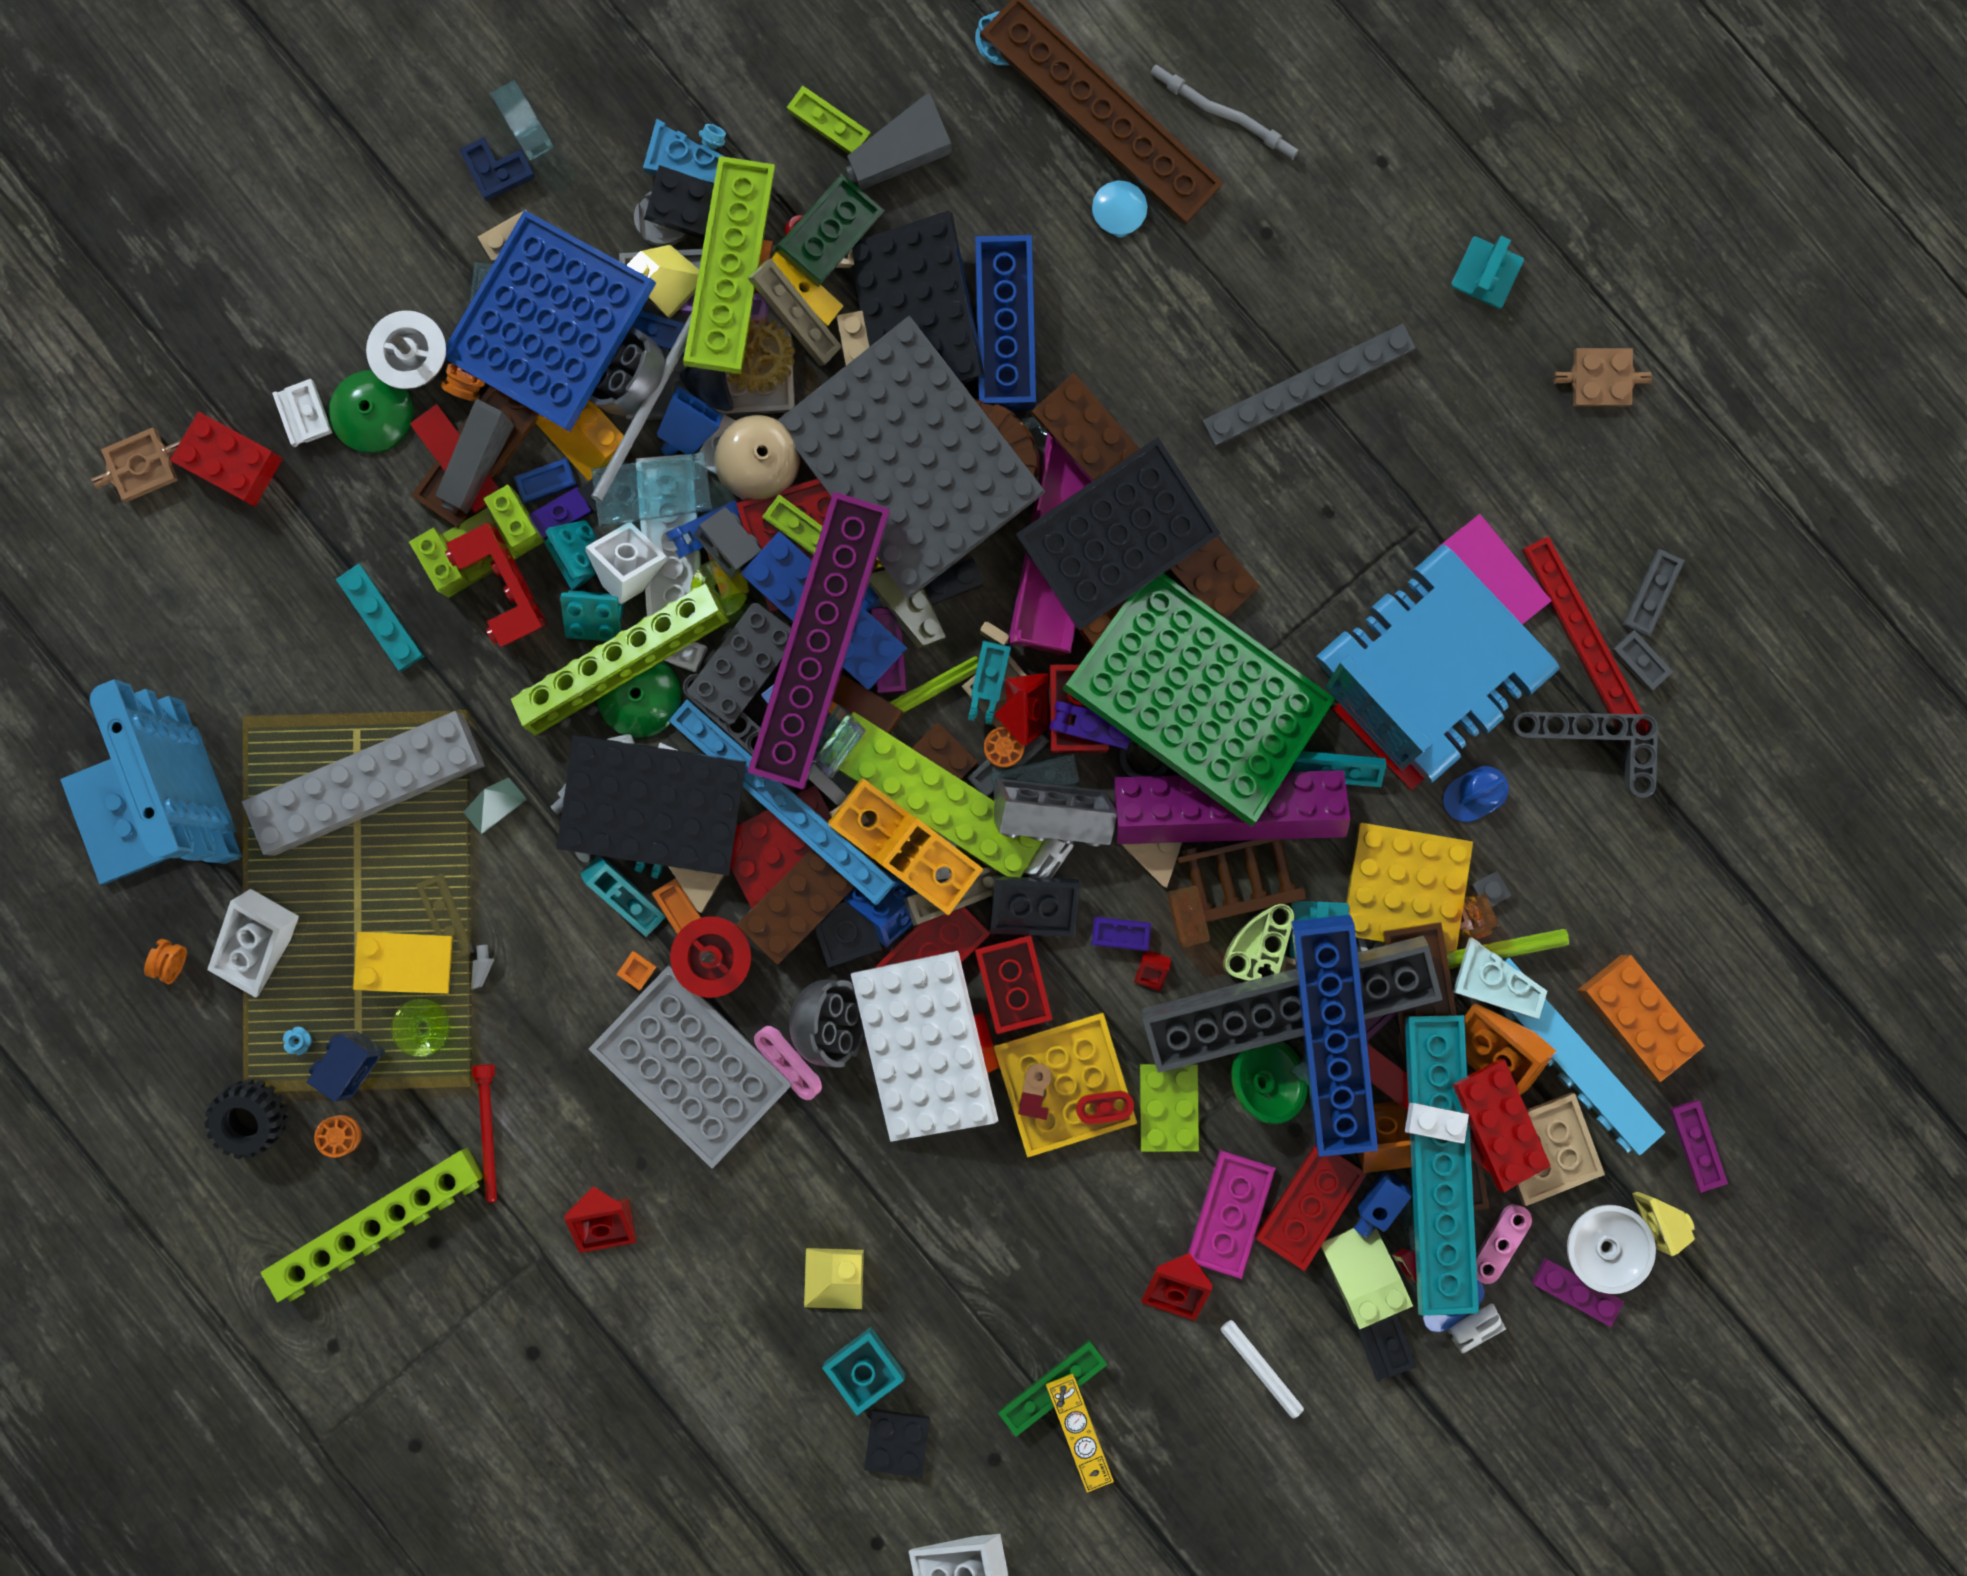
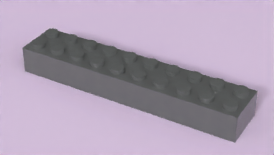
(1270, 1010)

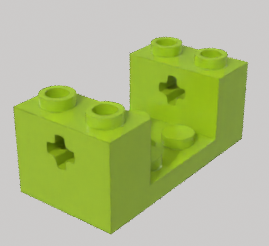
(512, 521)

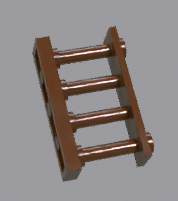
(1259, 897)

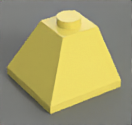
(673, 276)
(1668, 1224)
(834, 1278)

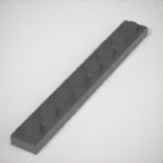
(1308, 385)

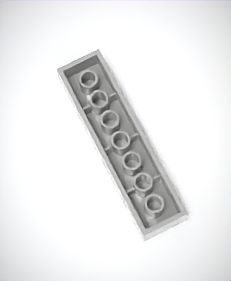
(363, 783)

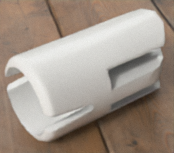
(1048, 858)
(1476, 1328)

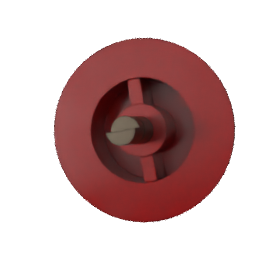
(710, 957)

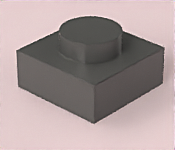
(1493, 887)

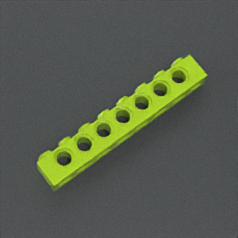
(634, 659)
(282, 1276)

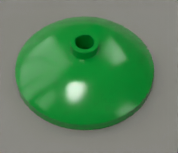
(378, 427)
(651, 711)
(1280, 1091)

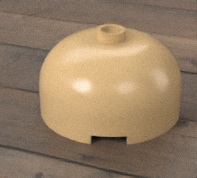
(744, 470)

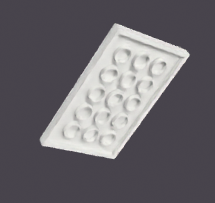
(924, 1046)

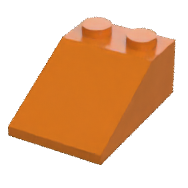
(1496, 1037)

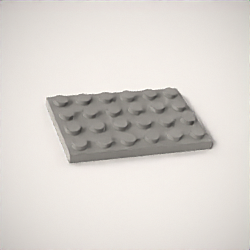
(690, 1067)

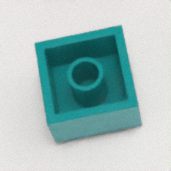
(864, 1371)

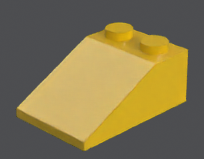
(402, 962)

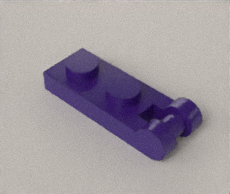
(1087, 726)

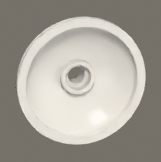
(1629, 1254)

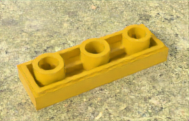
(817, 298)

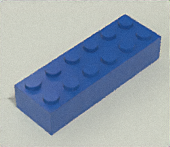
(1006, 321)
(781, 576)

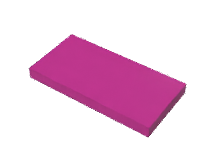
(1498, 568)
(1231, 1213)

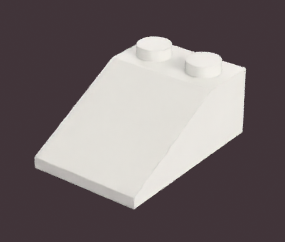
(251, 941)
(961, 1557)

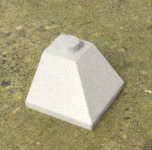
(625, 561)

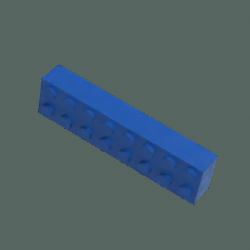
(1334, 1035)

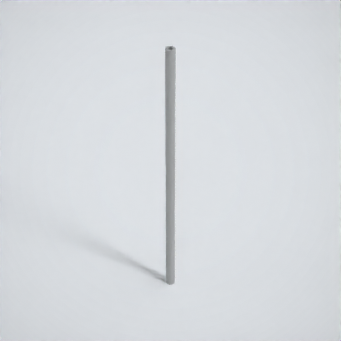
(640, 417)

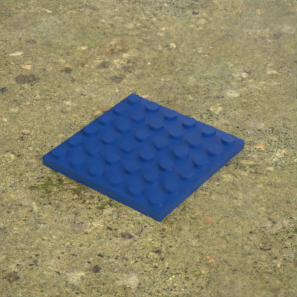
(548, 320)

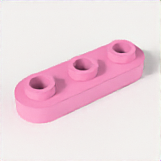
(788, 1062)
(1502, 1230)

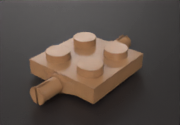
(1602, 377)
(138, 465)

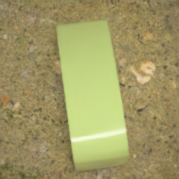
(1250, 944)

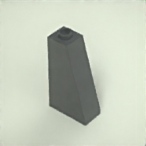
(901, 145)
(473, 456)

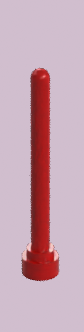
(483, 1076)

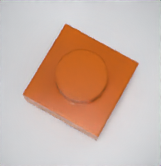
(637, 970)

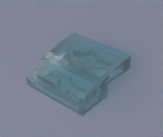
(838, 740)

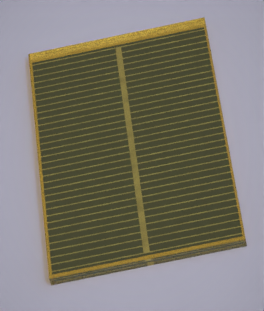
(379, 874)

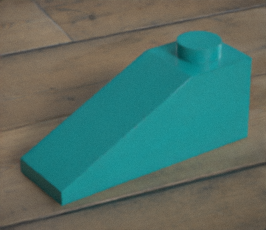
(621, 895)

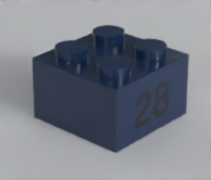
(344, 1065)

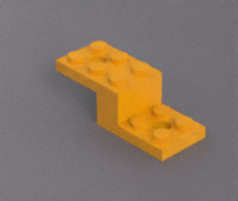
(905, 846)

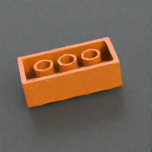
(1641, 1018)

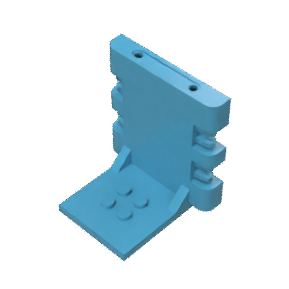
(1434, 665)
(154, 792)

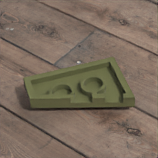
(913, 614)

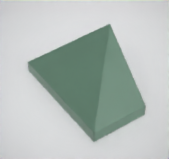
(494, 804)

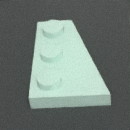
(1495, 982)

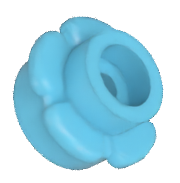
(712, 136)
(303, 1037)

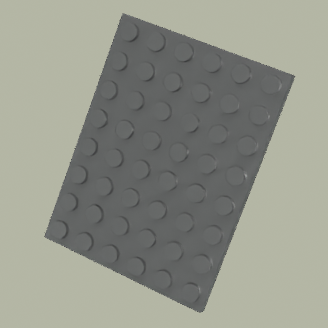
(915, 442)

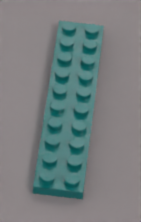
(1441, 1172)

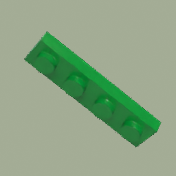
(1036, 1400)

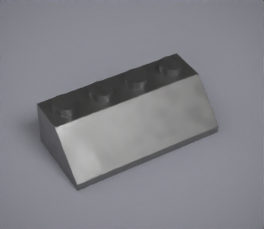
(1053, 812)

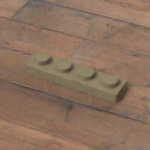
(795, 312)
(923, 910)

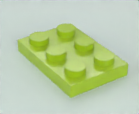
(1169, 1109)

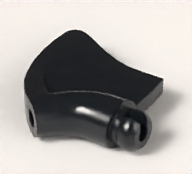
(708, 386)

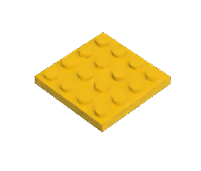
(1407, 882)
(1079, 1064)

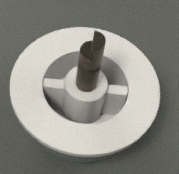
(406, 349)

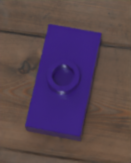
(563, 510)
(1121, 934)

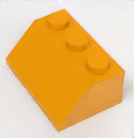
(589, 442)

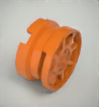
(462, 383)
(1002, 748)
(165, 961)
(337, 1136)

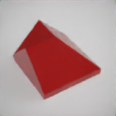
(1026, 707)
(600, 1222)
(1178, 1288)

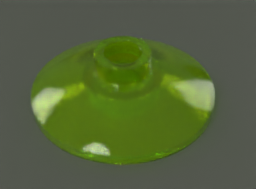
(735, 591)
(406, 1027)

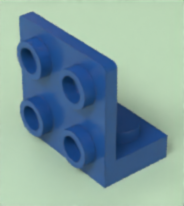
(890, 915)

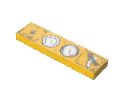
(1079, 1433)

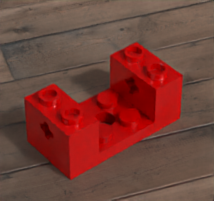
(487, 543)

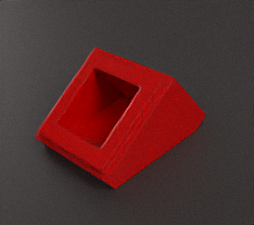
(1152, 970)

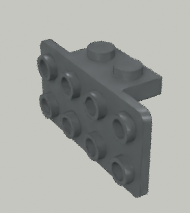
(741, 663)

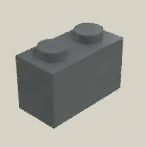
(727, 542)

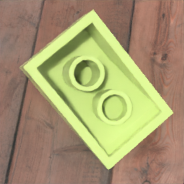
(1365, 1277)

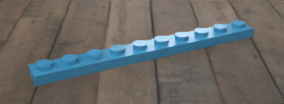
(787, 806)

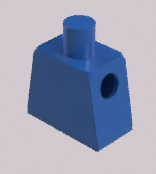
(687, 424)
(1384, 1192)

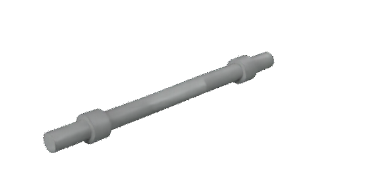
(1177, 85)

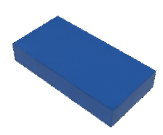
(545, 481)

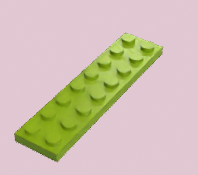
(727, 261)
(937, 800)

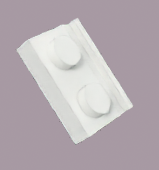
(302, 412)

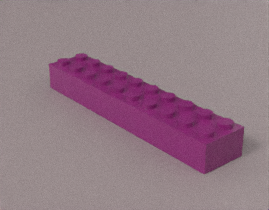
(819, 640)

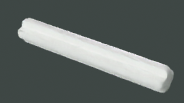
(1262, 1369)

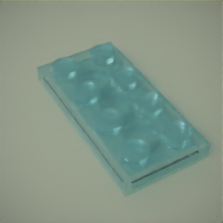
(655, 490)

